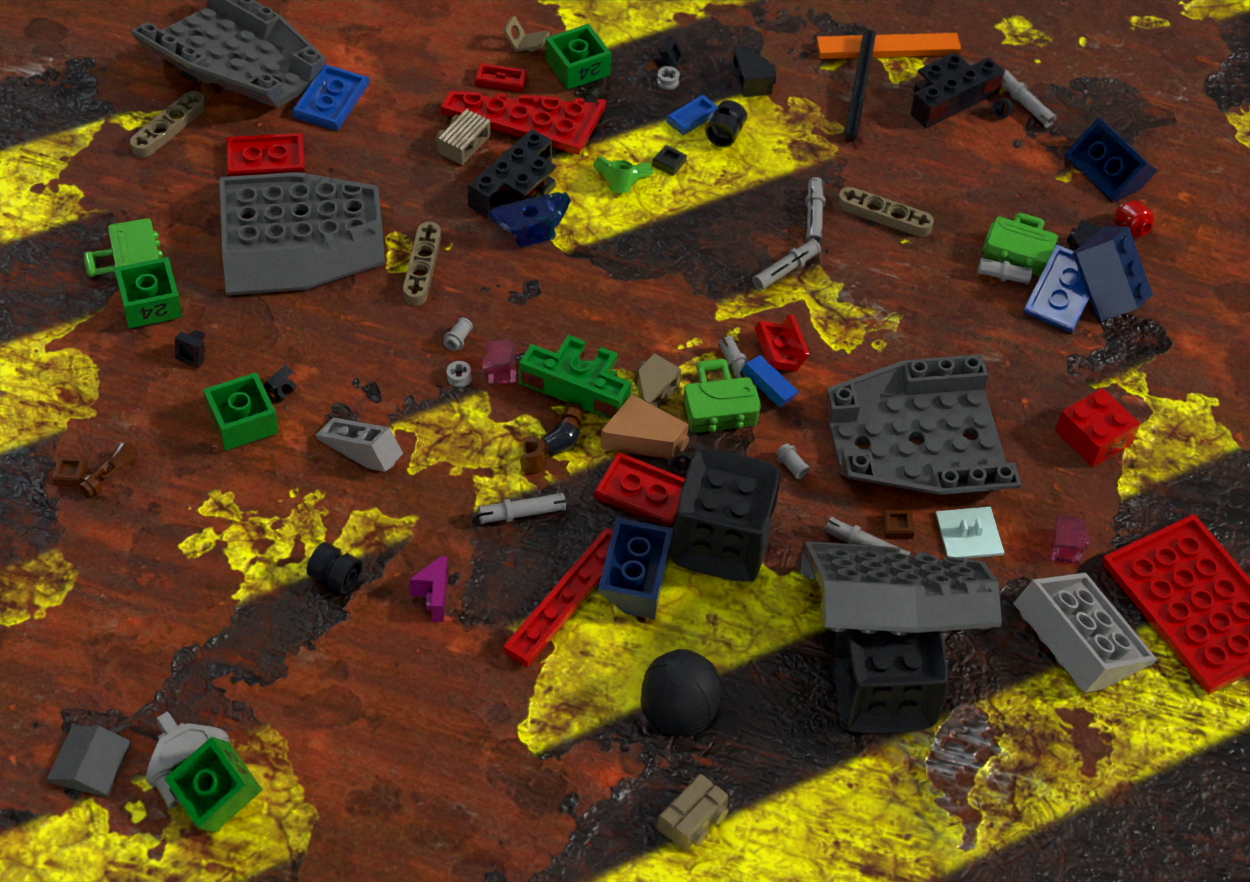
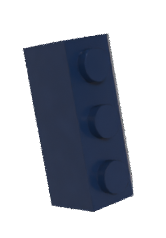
(1110, 161)
(1112, 272)
(636, 567)

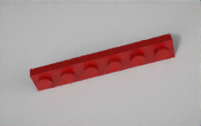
(559, 603)

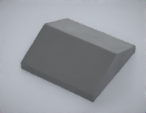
(89, 760)

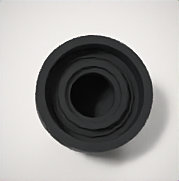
(681, 693)

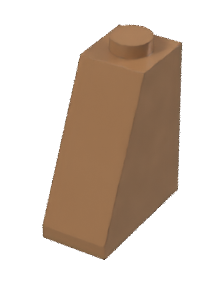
(644, 431)

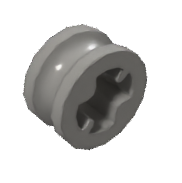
(668, 78)
(459, 366)

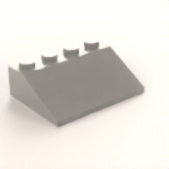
(1083, 630)

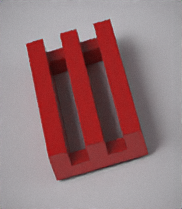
(501, 77)

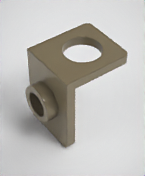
(524, 41)

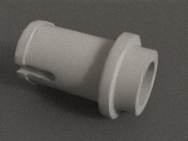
(455, 338)
(788, 456)

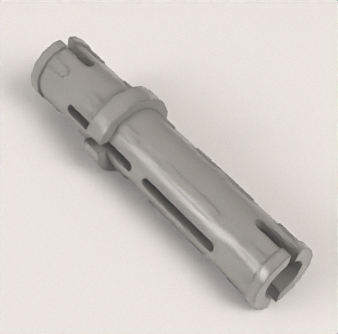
(1020, 92)
(815, 203)
(807, 250)
(521, 508)
(854, 535)

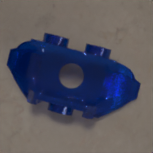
(532, 218)

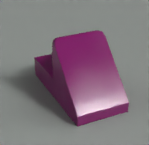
(432, 584)

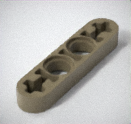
(147, 142)
(884, 215)
(422, 263)

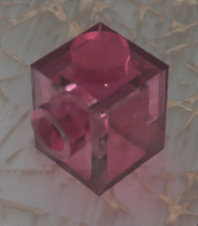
(500, 361)
(1069, 539)

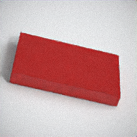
(265, 154)
(641, 490)

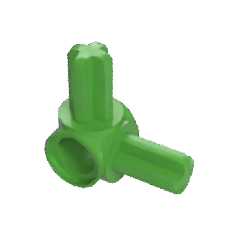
(622, 173)

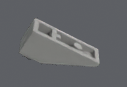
(362, 442)

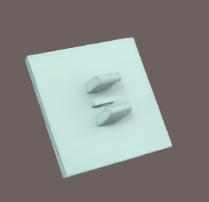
(969, 533)

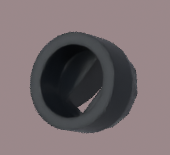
(998, 107)
(675, 463)

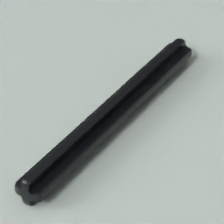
(859, 85)

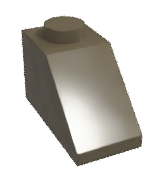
(657, 380)

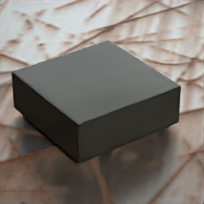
(669, 160)

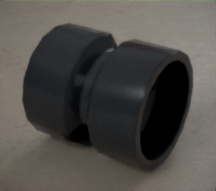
(726, 123)
(331, 566)

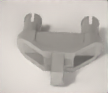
(174, 748)

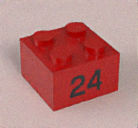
(1097, 427)

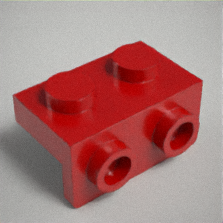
(782, 344)

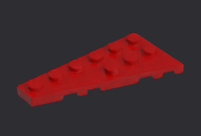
(563, 122)

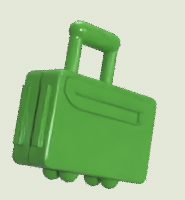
(1020, 242)
(130, 243)
(722, 402)

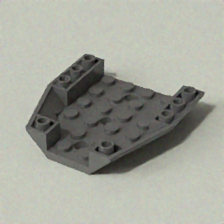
(238, 48)
(291, 250)
(923, 401)
(899, 592)

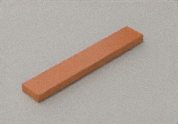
(890, 45)

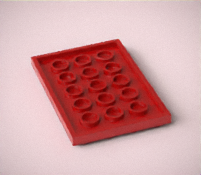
(1191, 598)

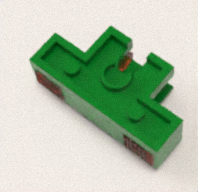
(573, 378)

